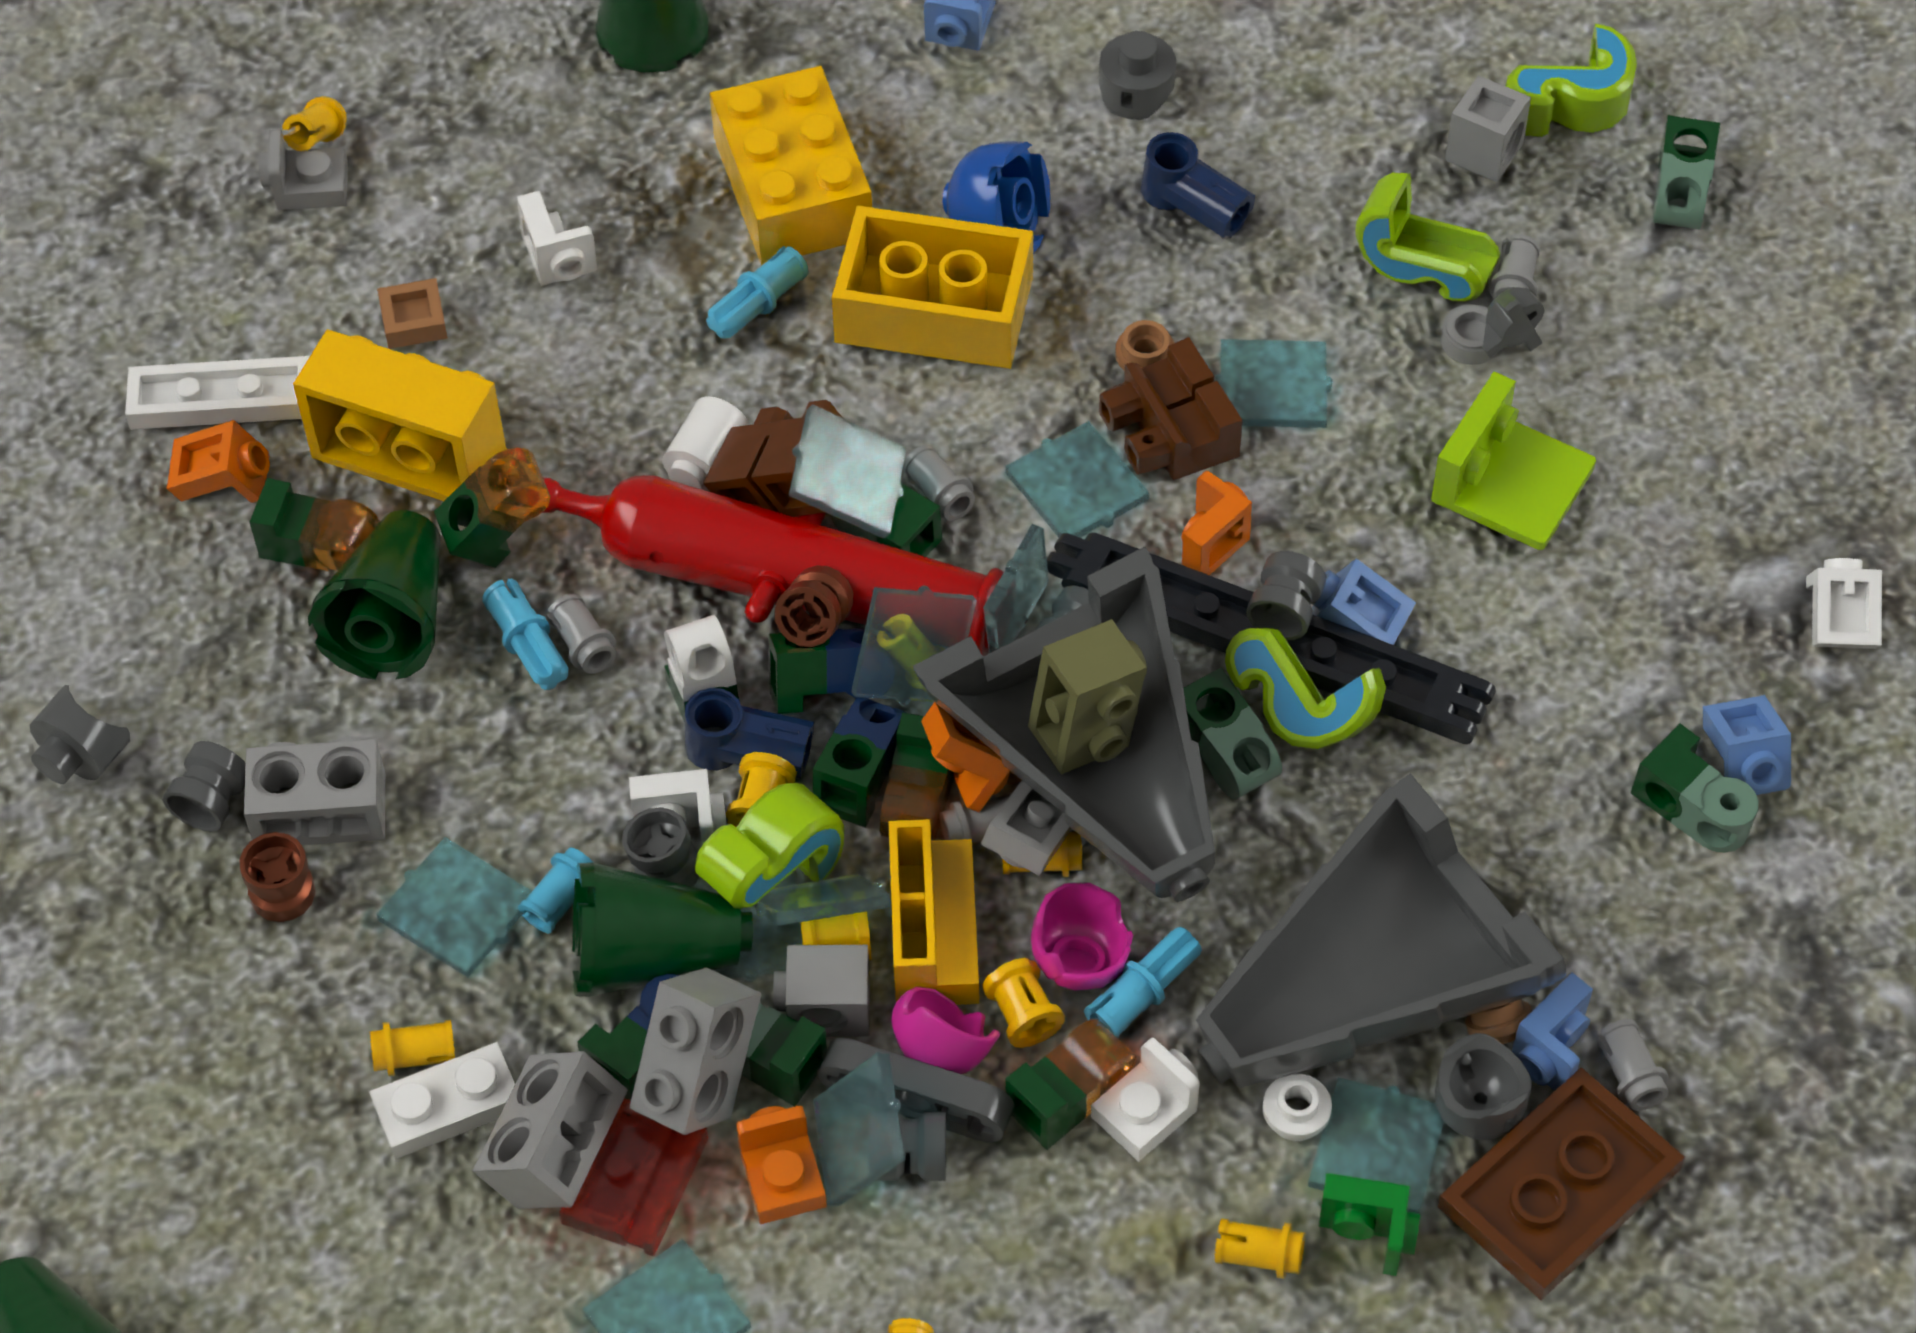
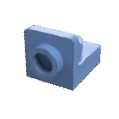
(957, 22)
(1364, 602)
(1751, 742)
(1551, 1030)

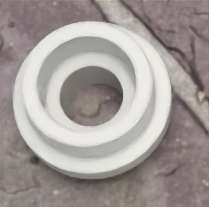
(1297, 1124)

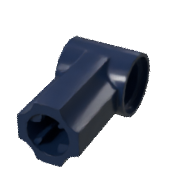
(1181, 181)
(744, 732)

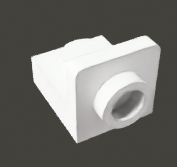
(554, 252)
(1846, 604)
(685, 794)
(1149, 1100)

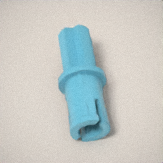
(757, 292)
(525, 633)
(1144, 981)

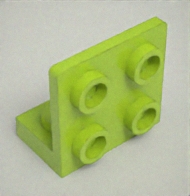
(1508, 471)

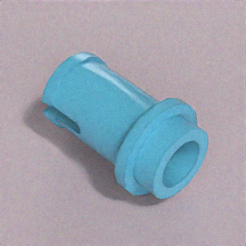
(554, 892)

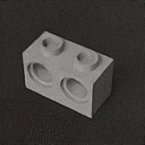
(315, 806)
(695, 1050)
(550, 1130)

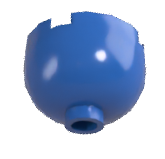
(1000, 187)

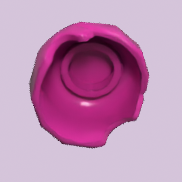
(1080, 937)
(938, 1032)

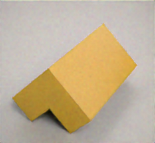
(933, 913)

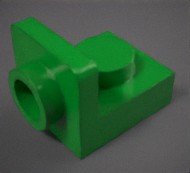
(1371, 1208)

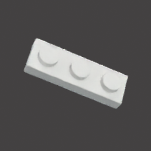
(213, 392)

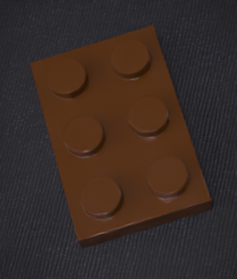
(1560, 1183)

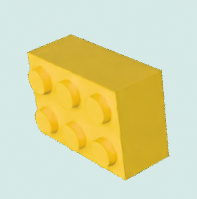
(789, 162)
(933, 286)
(396, 415)

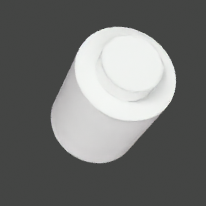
(700, 440)

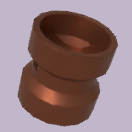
(825, 597)
(277, 877)

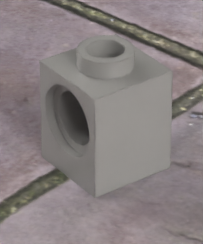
(1487, 128)
(826, 987)

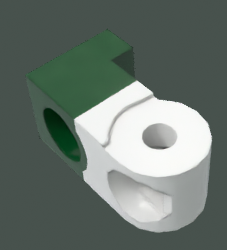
(698, 660)

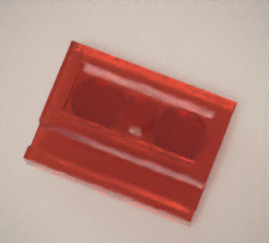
(635, 1181)

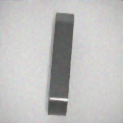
(970, 1105)

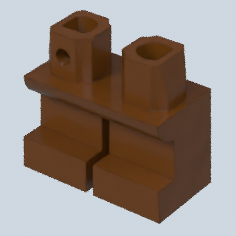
(1180, 411)
(759, 461)

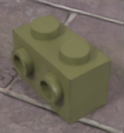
(1087, 696)

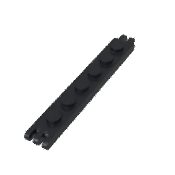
(1333, 655)

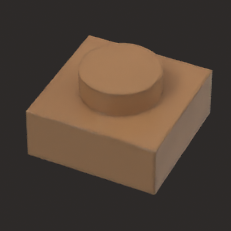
(412, 313)

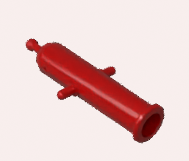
(755, 550)

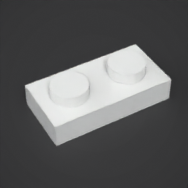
(443, 1100)

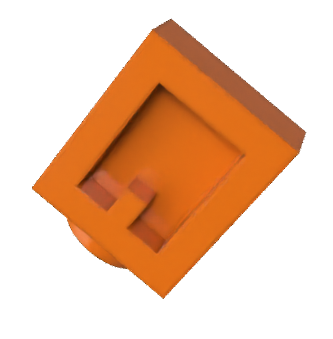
(217, 460)
(1218, 526)
(975, 766)
(780, 1163)

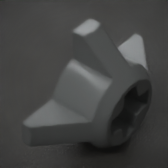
(1512, 321)

